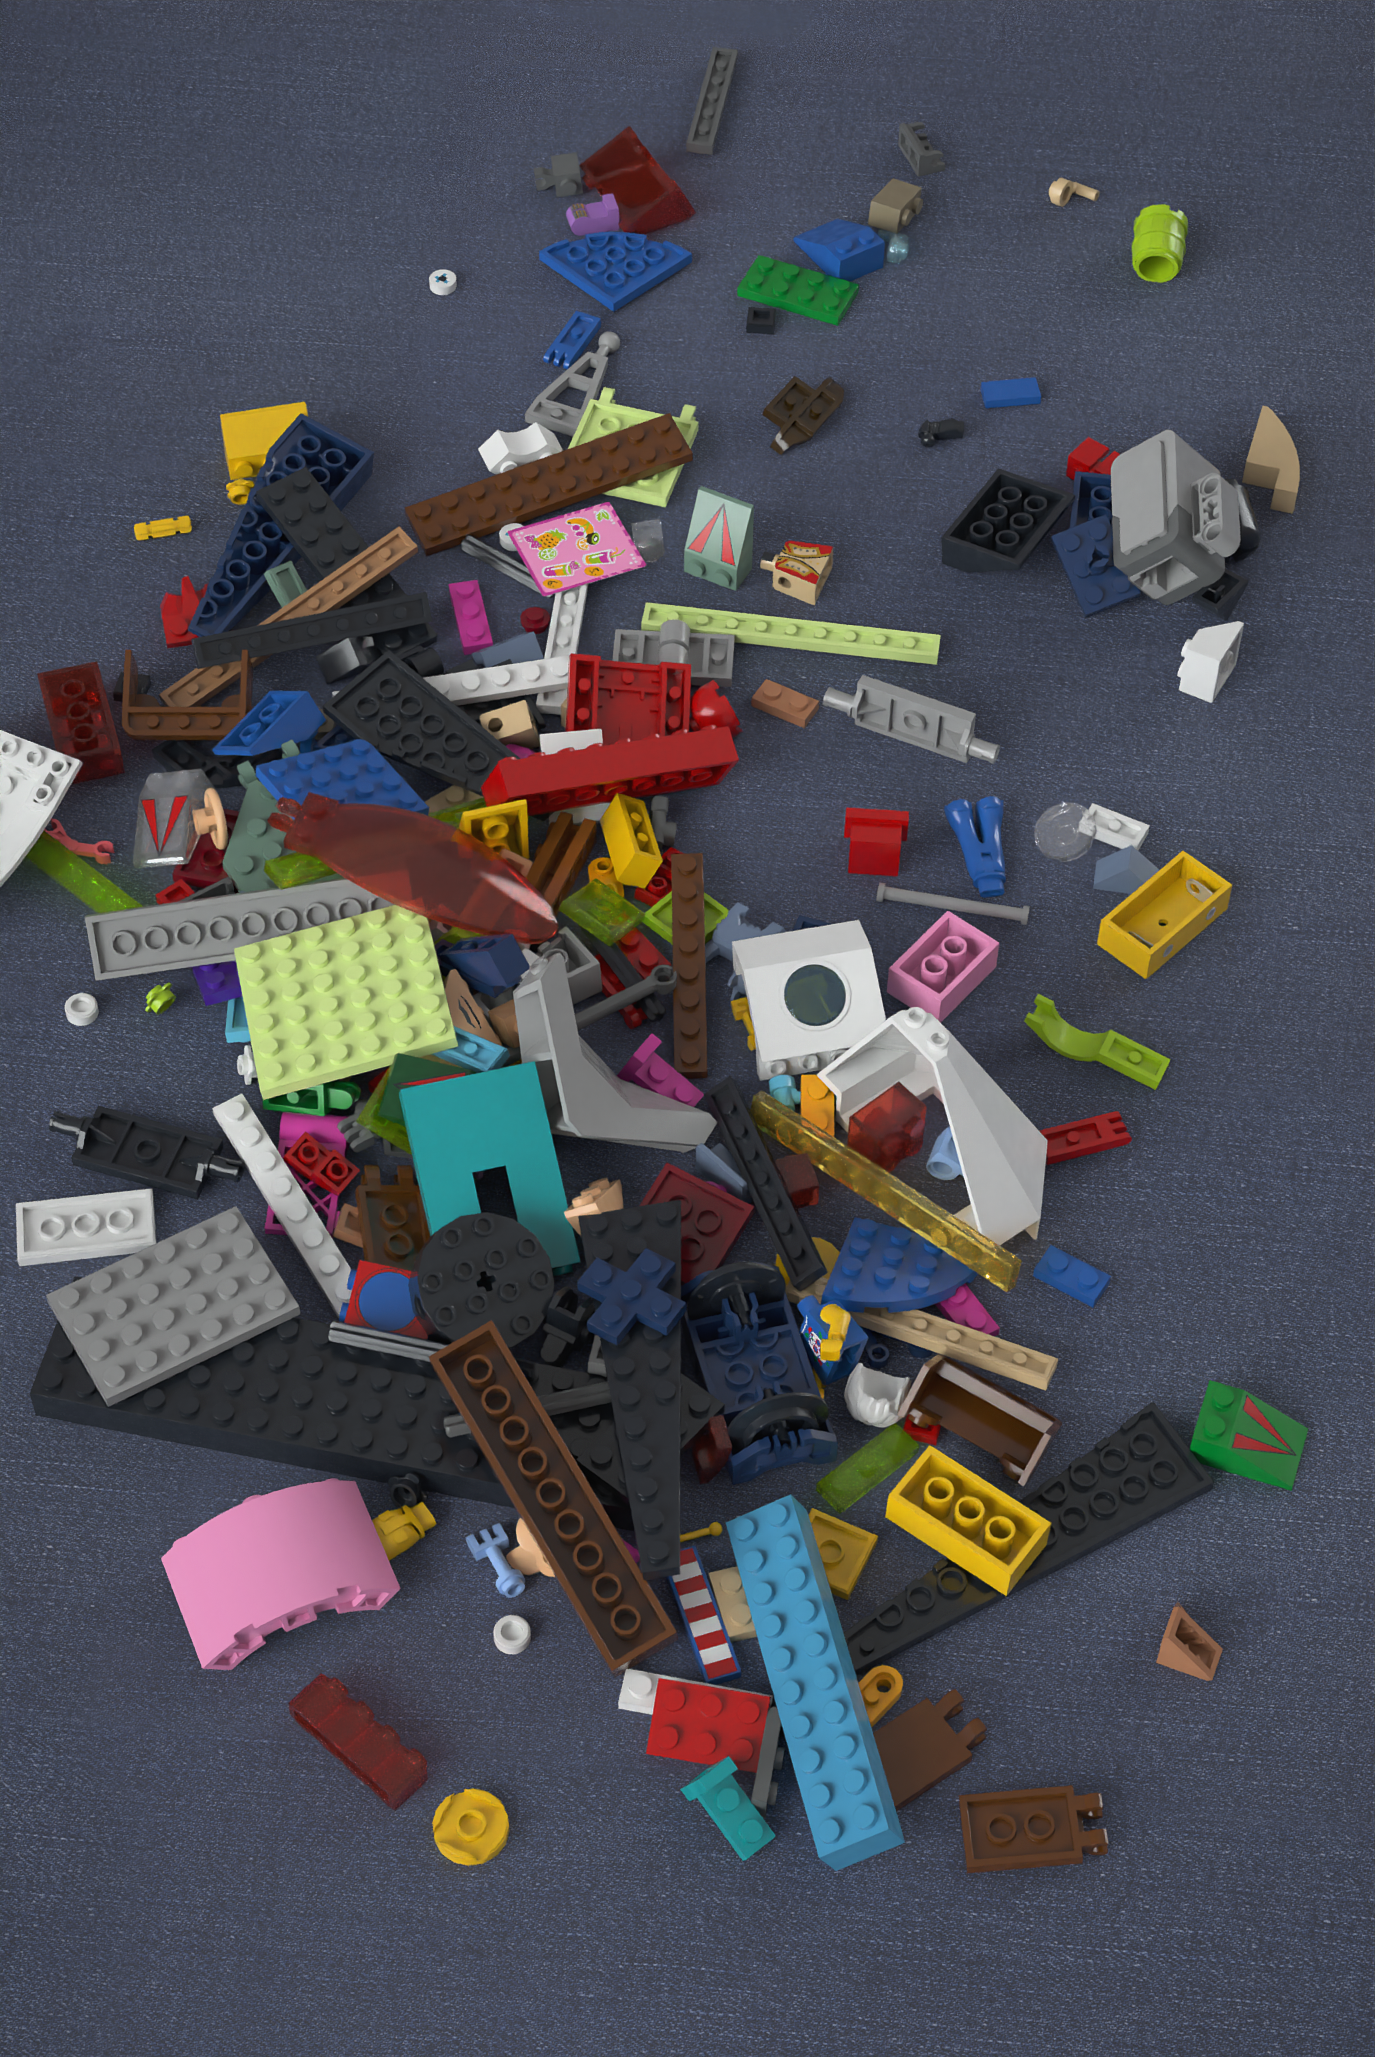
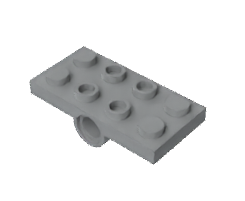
(707, 653)

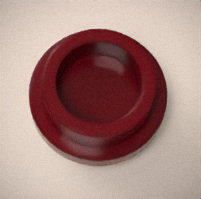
(535, 619)

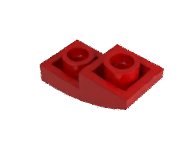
(660, 883)
(320, 1165)

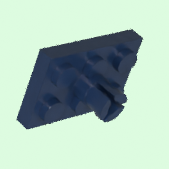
(1090, 567)

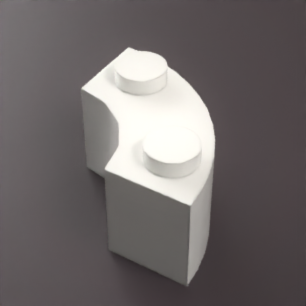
(513, 449)

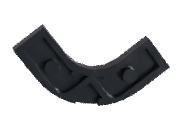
(221, 771)

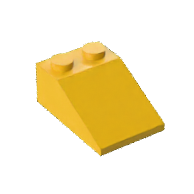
(499, 826)

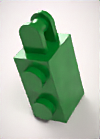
(316, 1099)

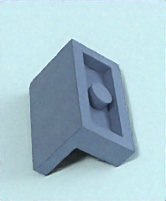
(518, 649)
(720, 1167)

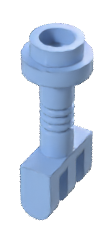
(510, 1580)

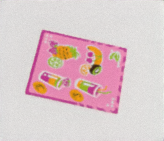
(576, 549)

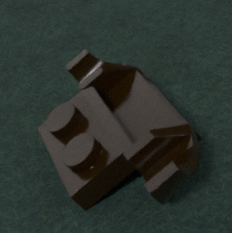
(802, 411)

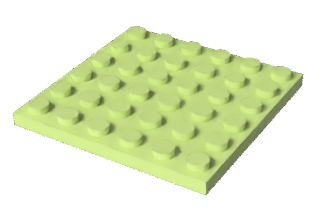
(343, 999)

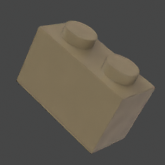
(895, 206)

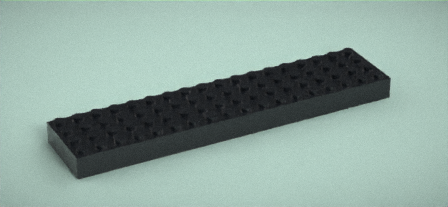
(317, 1408)

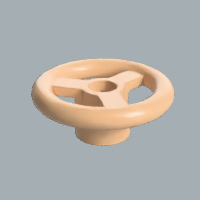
(212, 819)

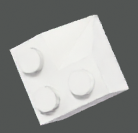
(1209, 660)

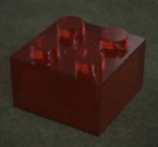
(888, 1127)

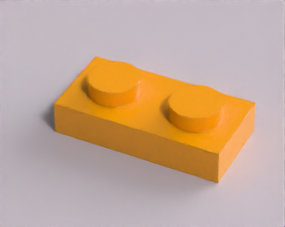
(817, 1103)

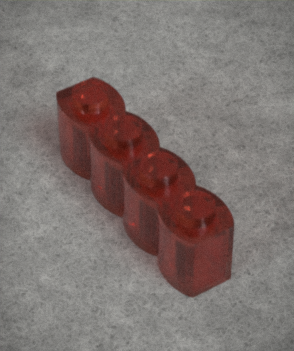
(358, 1741)

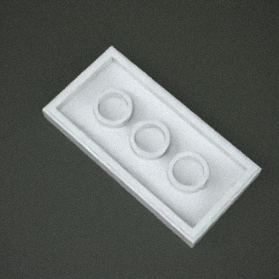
(85, 1227)

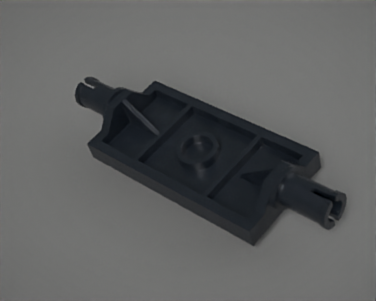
(146, 1151)

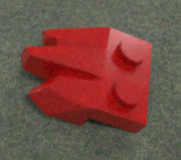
(178, 612)

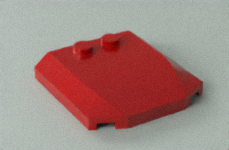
(627, 697)

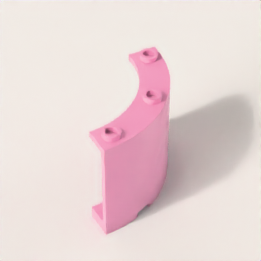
(277, 1567)

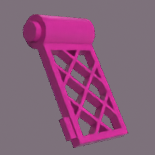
(325, 1131)

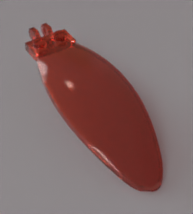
(418, 865)

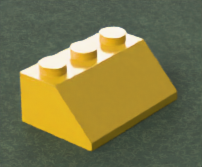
(252, 433)

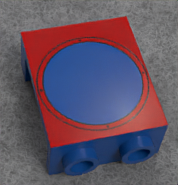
(381, 1300)

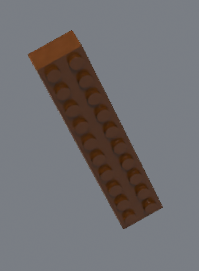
(553, 1499)

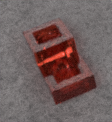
(711, 1450)

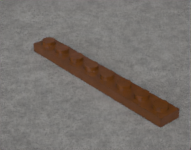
(690, 965)

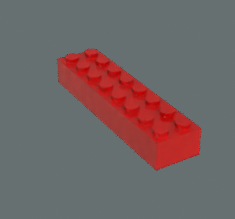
(600, 772)

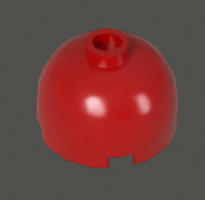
(711, 709)

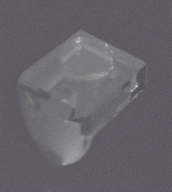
(648, 539)

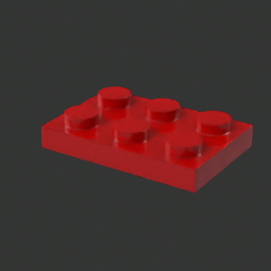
(707, 1724)

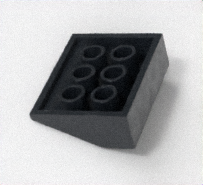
(1003, 524)

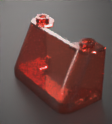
(639, 185)

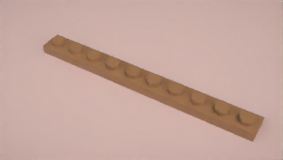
(323, 597)

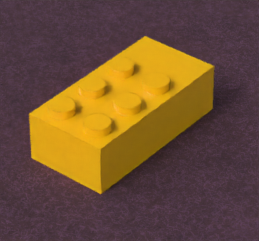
(968, 1520)

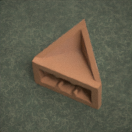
(1188, 1646)

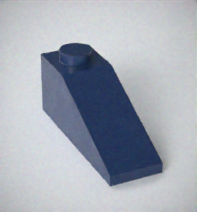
(489, 959)

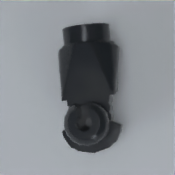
(941, 430)

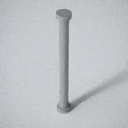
(952, 903)

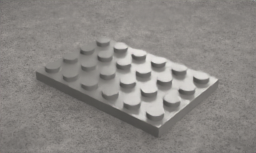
(172, 1305)

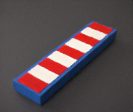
(703, 1620)

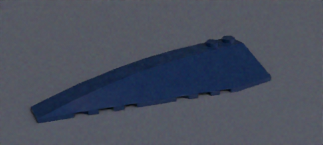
(256, 539)

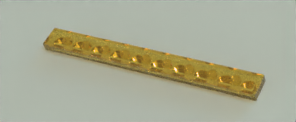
(886, 1192)

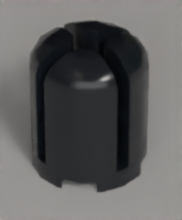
(1249, 528)

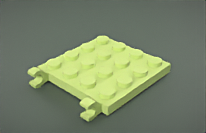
(606, 417)

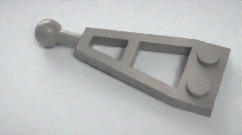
(563, 417)

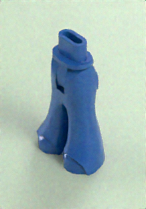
(985, 859)

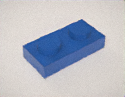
(1072, 1276)

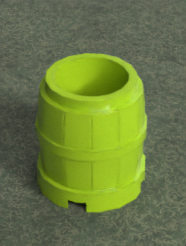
(1159, 243)

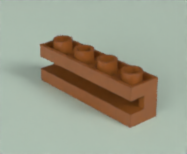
(561, 858)

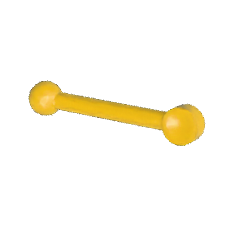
(714, 1529)

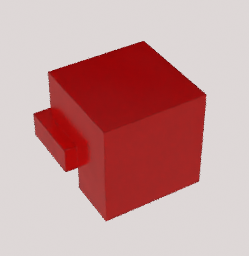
(875, 840)

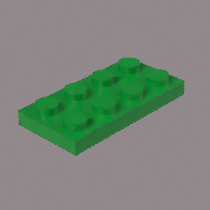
(798, 290)

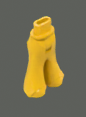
(403, 1528)

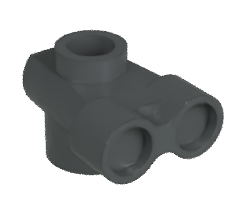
(663, 830)

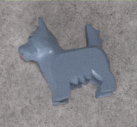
(731, 929)

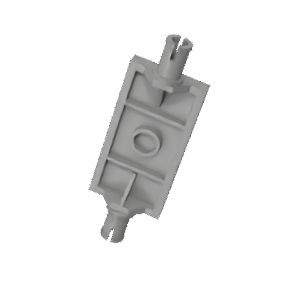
(913, 719)

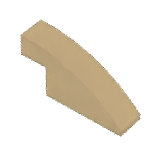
(1273, 461)

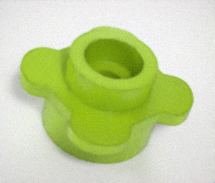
(160, 999)

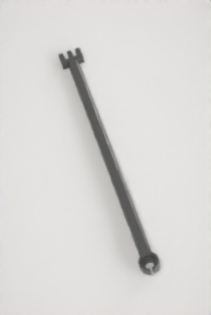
(659, 981)

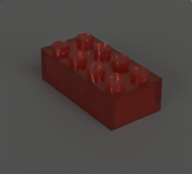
(81, 720)

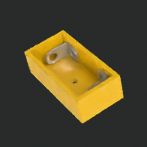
(1181, 896)

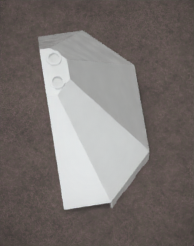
(994, 1140)

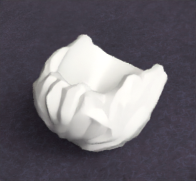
(875, 1396)

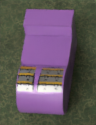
(594, 217)

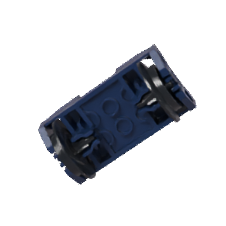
(757, 1366)

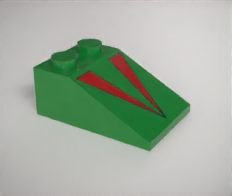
(1247, 1437)

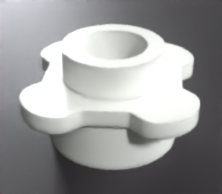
(246, 1065)

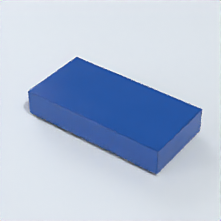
(1010, 392)

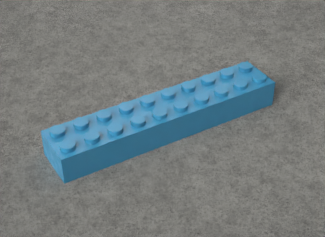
(814, 1684)

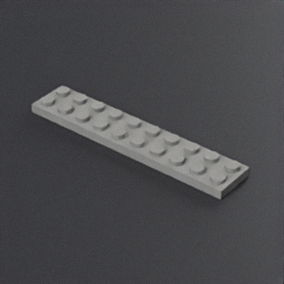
(211, 927)

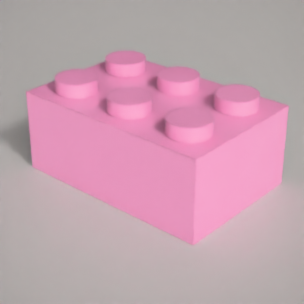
(943, 966)

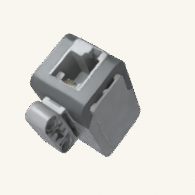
(1171, 518)

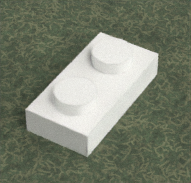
(1117, 828)

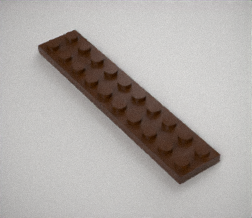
(548, 484)

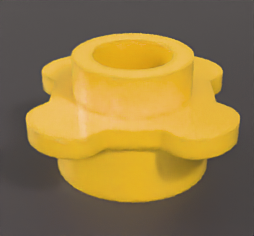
(239, 491)

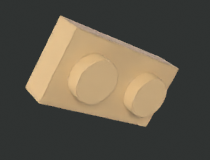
(732, 1603)

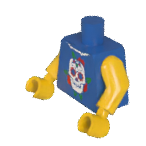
(830, 1340)

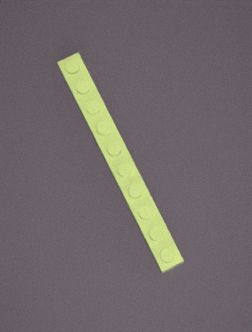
(799, 633)

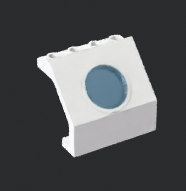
(808, 995)

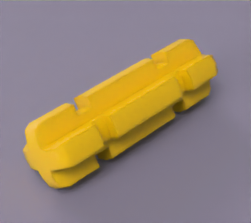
(162, 528)

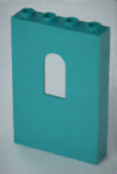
(485, 1125)

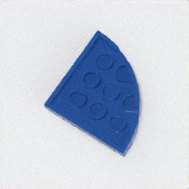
(615, 264)
(892, 1270)

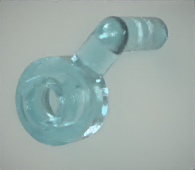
(898, 245)

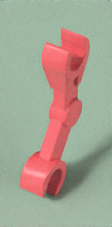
(81, 848)

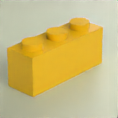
(630, 841)

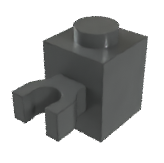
(564, 175)

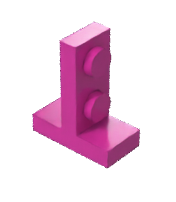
(657, 1075)

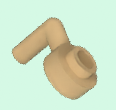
(1062, 189)

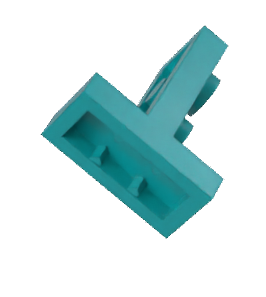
(730, 1808)

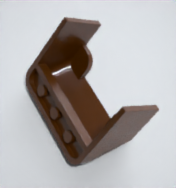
(148, 721)
(982, 1414)

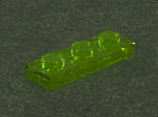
(867, 1468)

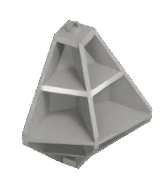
(578, 1088)

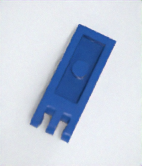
(573, 340)

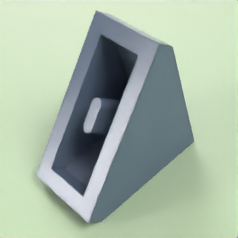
(1123, 871)

